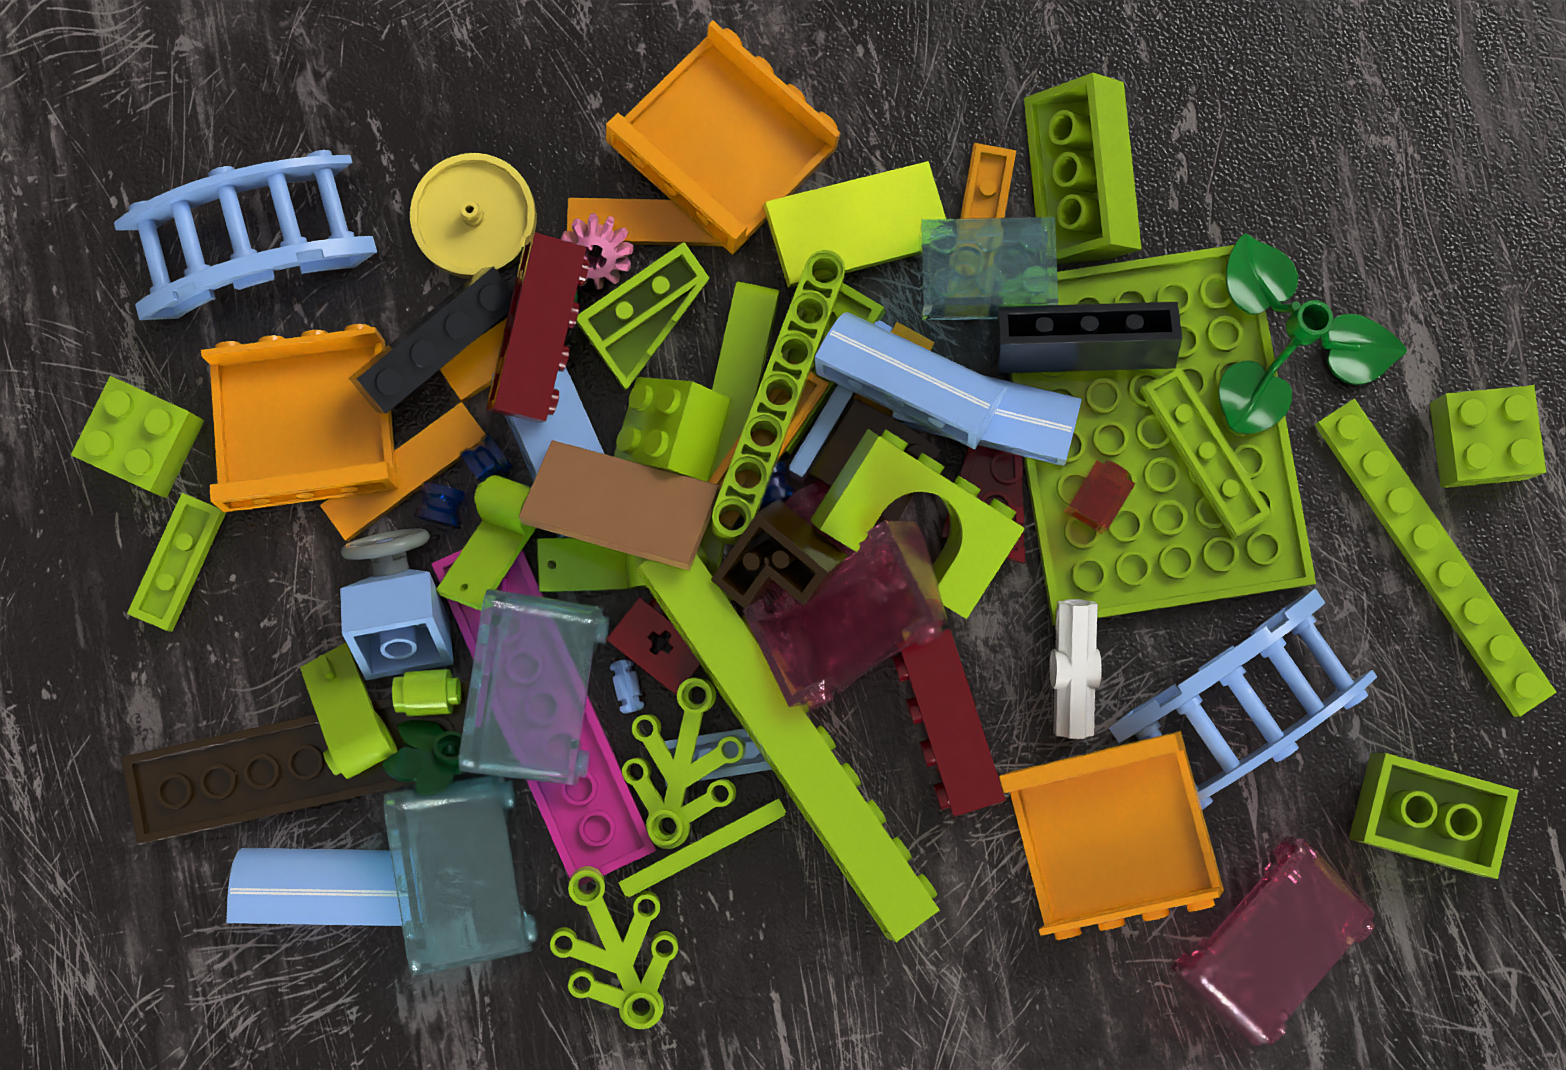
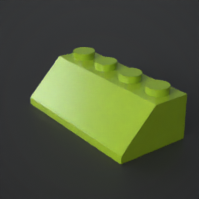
(1084, 168)

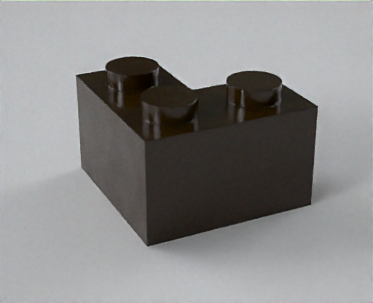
(780, 550)

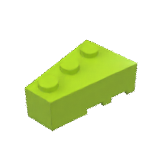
(642, 312)

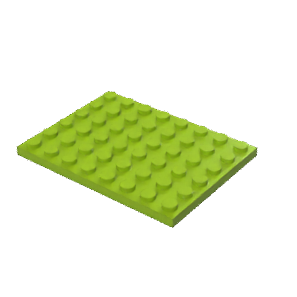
(1166, 537)

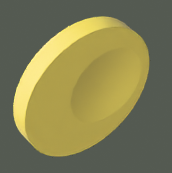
(472, 214)

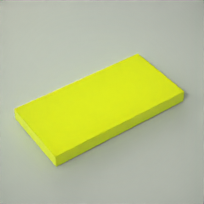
(858, 219)

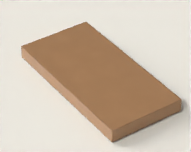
(620, 504)

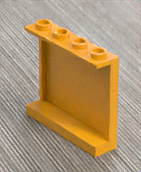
(724, 137)
(295, 422)
(1114, 835)

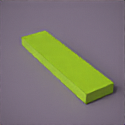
(1205, 452)
(702, 848)

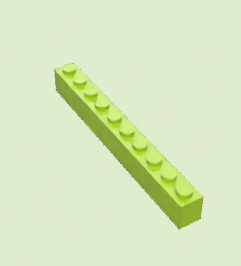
(793, 747)

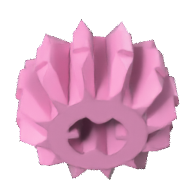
(614, 251)

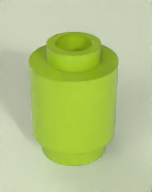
(426, 692)

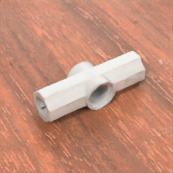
(1075, 668)

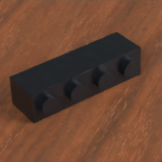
(1088, 337)
(433, 340)

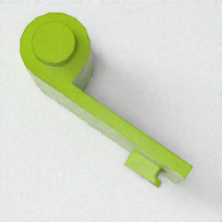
(492, 545)
(585, 567)
(345, 713)

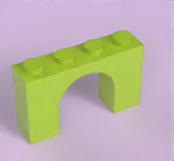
(883, 472)

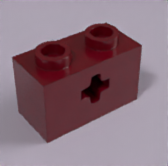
(633, 639)

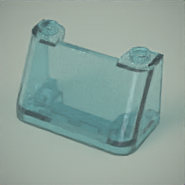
(530, 688)
(456, 875)

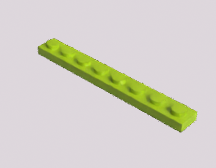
(1435, 559)

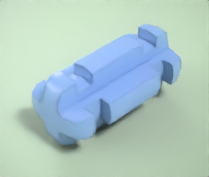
(626, 686)

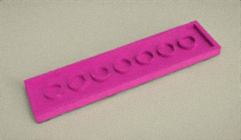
(599, 817)

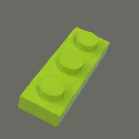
(176, 562)

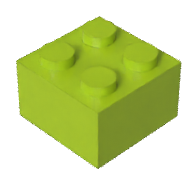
(672, 426)
(1487, 436)
(137, 437)

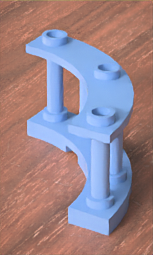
(246, 266)
(1228, 669)

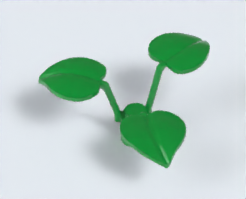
(1358, 346)

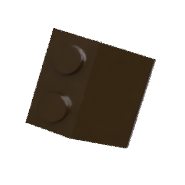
(847, 435)

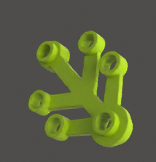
(680, 770)
(618, 954)

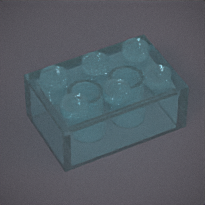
(986, 265)

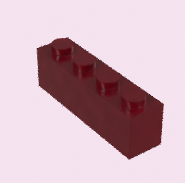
(537, 328)
(950, 725)

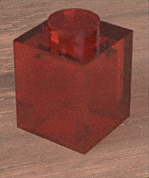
(1100, 495)

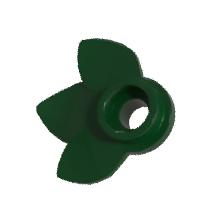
(424, 756)

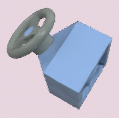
(396, 615)

